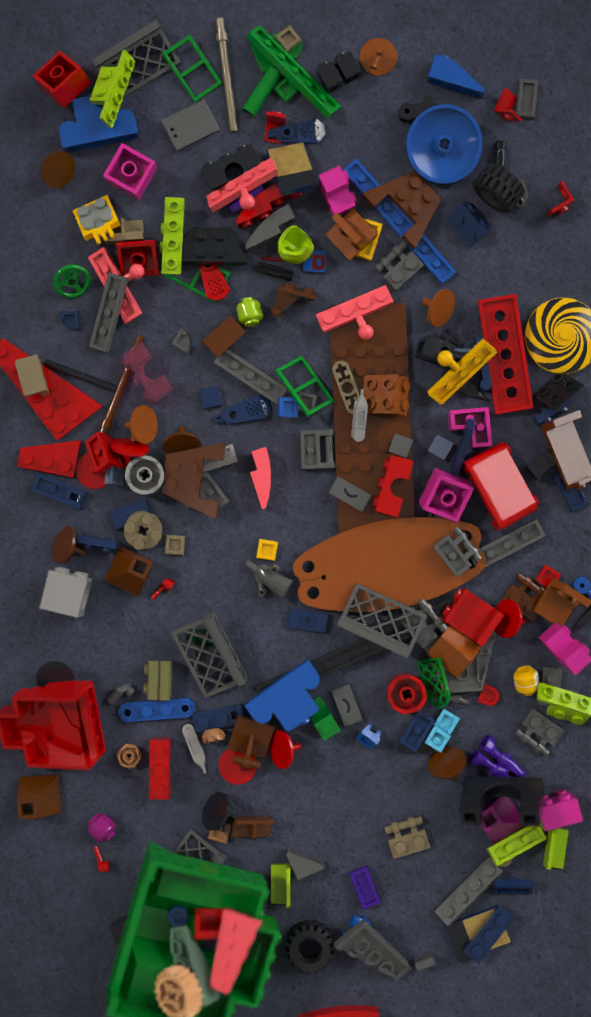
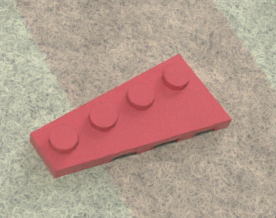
(234, 940)

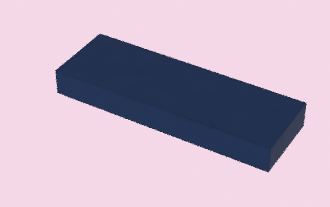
(462, 446)

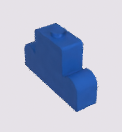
(91, 130)
(287, 698)

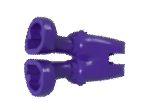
(504, 760)

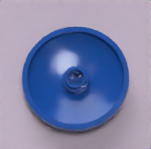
(444, 144)

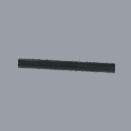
(80, 375)

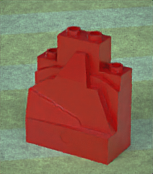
(54, 725)

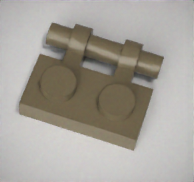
(408, 843)

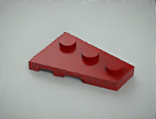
(51, 458)

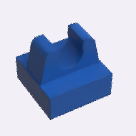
(287, 407)
(367, 737)

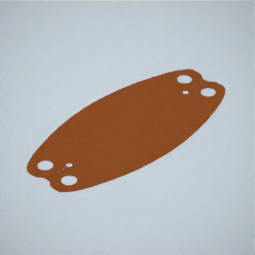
(387, 558)

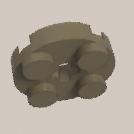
(144, 519)

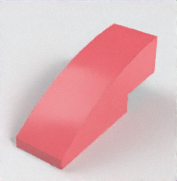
(262, 476)

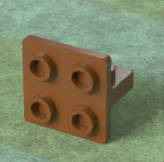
(351, 233)

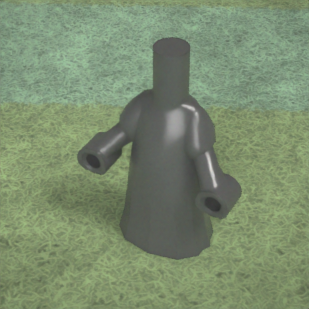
(269, 577)

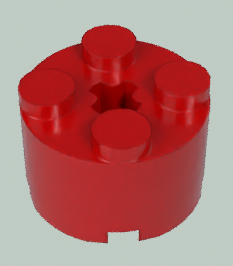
(410, 703)

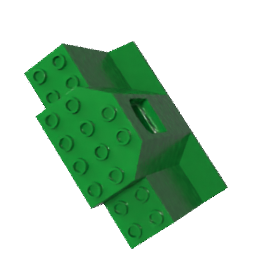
(145, 941)

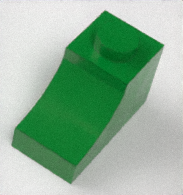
(324, 720)

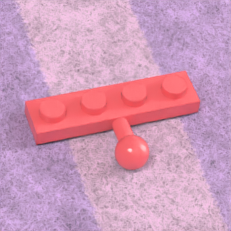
(241, 186)
(103, 264)
(355, 310)

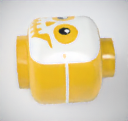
(526, 680)

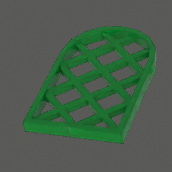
(442, 675)

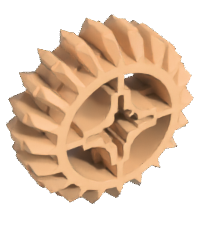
(178, 992)

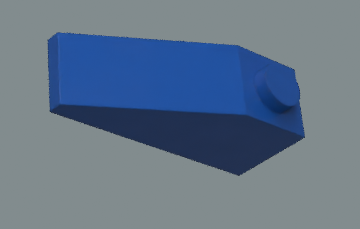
(450, 75)

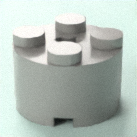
(136, 481)

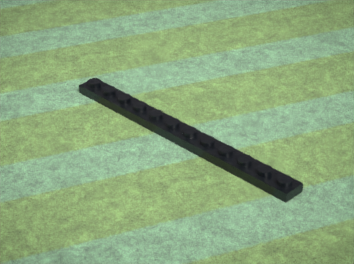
(356, 650)

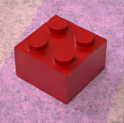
(61, 79)

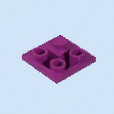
(500, 819)

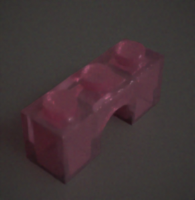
(154, 388)

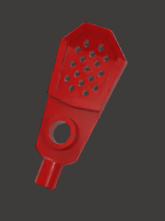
(210, 274)

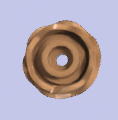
(213, 735)
(123, 758)

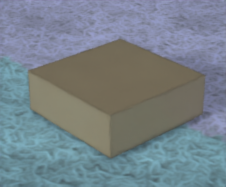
(288, 39)
(175, 545)

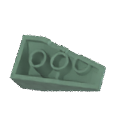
(188, 954)

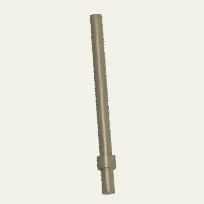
(222, 38)

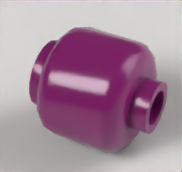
(101, 827)

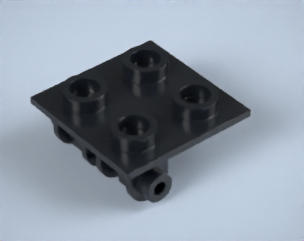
(557, 391)

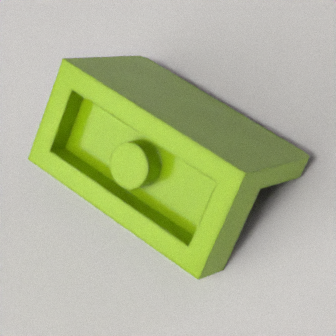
(555, 848)
(280, 884)

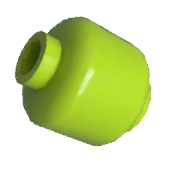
(249, 312)

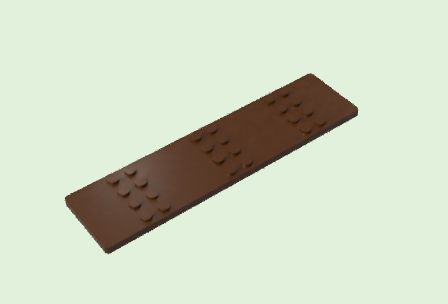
(363, 461)

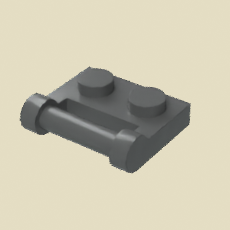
(311, 449)

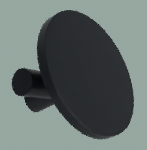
(53, 672)
(216, 812)

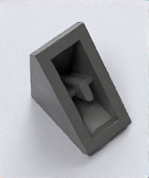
(303, 864)

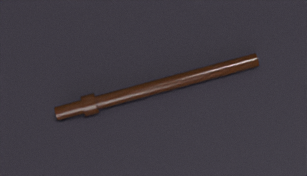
(106, 422)

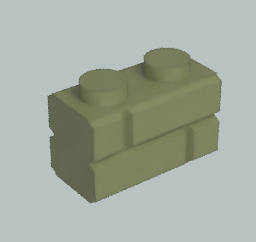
(159, 679)

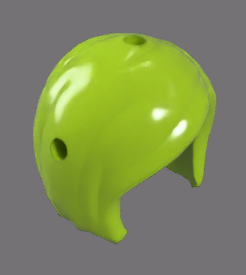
(295, 245)

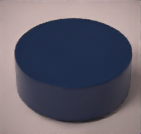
(177, 915)

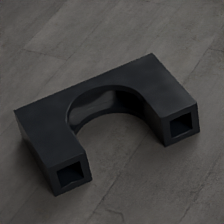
(480, 790)

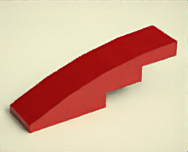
(344, 1011)

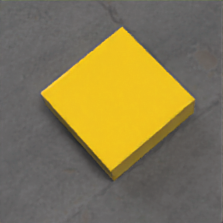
(267, 549)

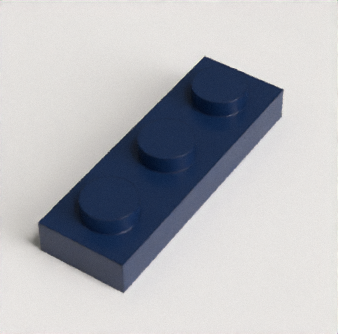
(488, 934)

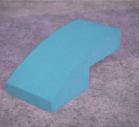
(441, 730)

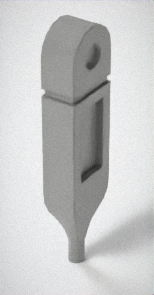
(359, 418)
(194, 745)

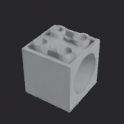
(66, 592)

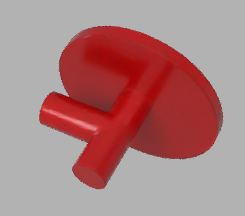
(129, 449)
(87, 475)
(512, 619)
(282, 749)
(234, 772)

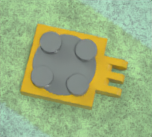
(97, 219)

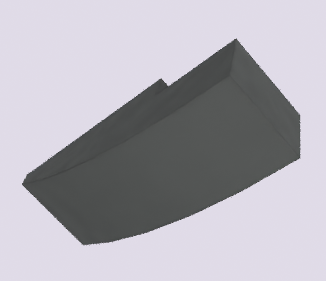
(270, 228)

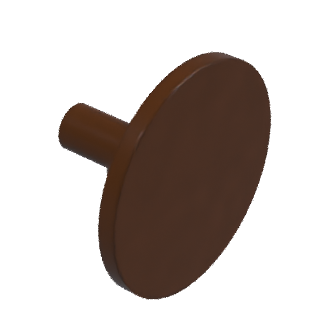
(57, 169)
(181, 441)
(65, 546)
(447, 763)

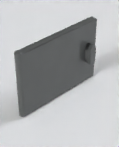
(190, 125)

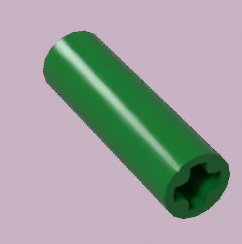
(262, 91)

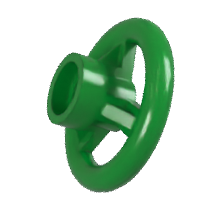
(71, 272)

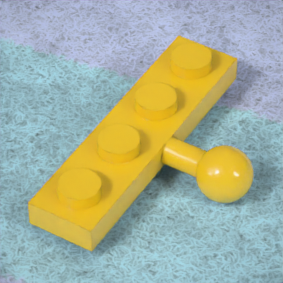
(460, 371)

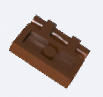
(525, 602)

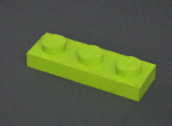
(515, 844)

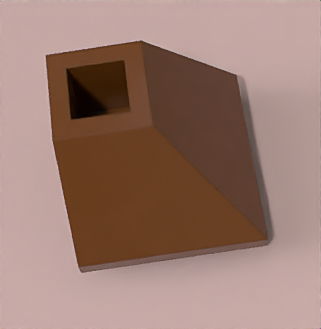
(129, 571)
(38, 796)

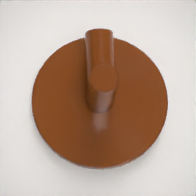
(378, 56)
(440, 307)
(142, 424)

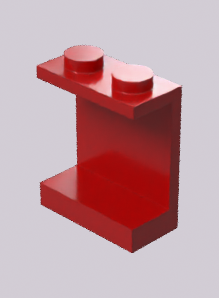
(472, 616)

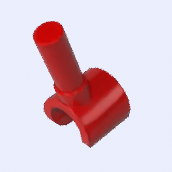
(167, 584)
(102, 865)

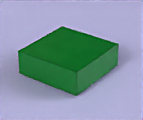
(286, 90)

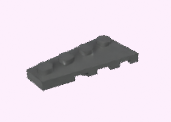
(368, 945)

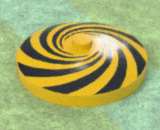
(560, 335)

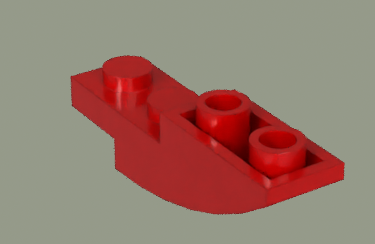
(262, 207)

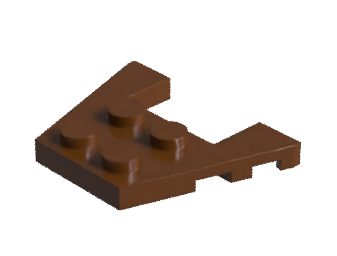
(413, 198)
(185, 474)

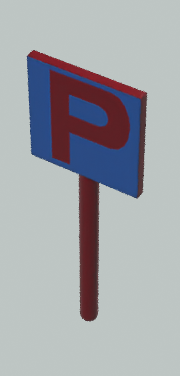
(315, 263)

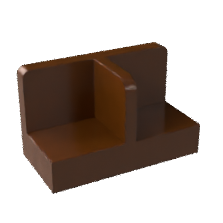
(224, 336)
(250, 826)

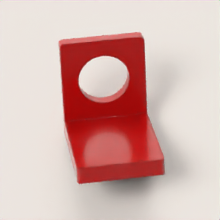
(505, 106)
(274, 120)
(563, 207)

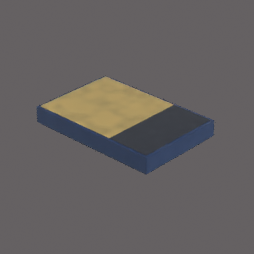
(293, 168)
(464, 929)

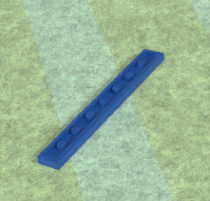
(401, 223)

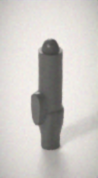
(456, 698)

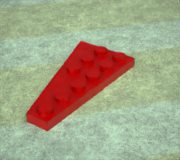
(63, 408)

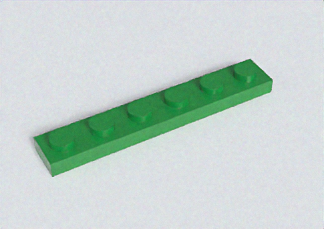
(293, 71)

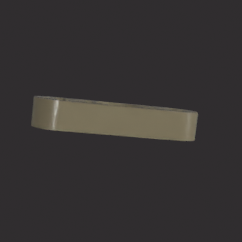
(338, 376)

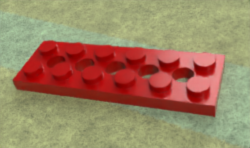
(515, 344)

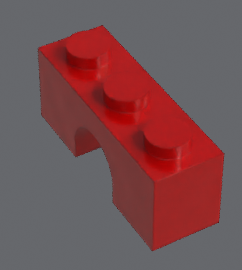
(395, 469)
(159, 768)

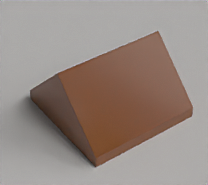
(455, 650)

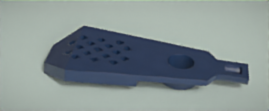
(296, 132)
(242, 411)

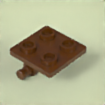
(287, 295)
(250, 739)

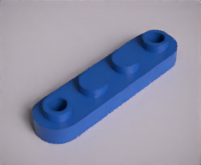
(156, 709)

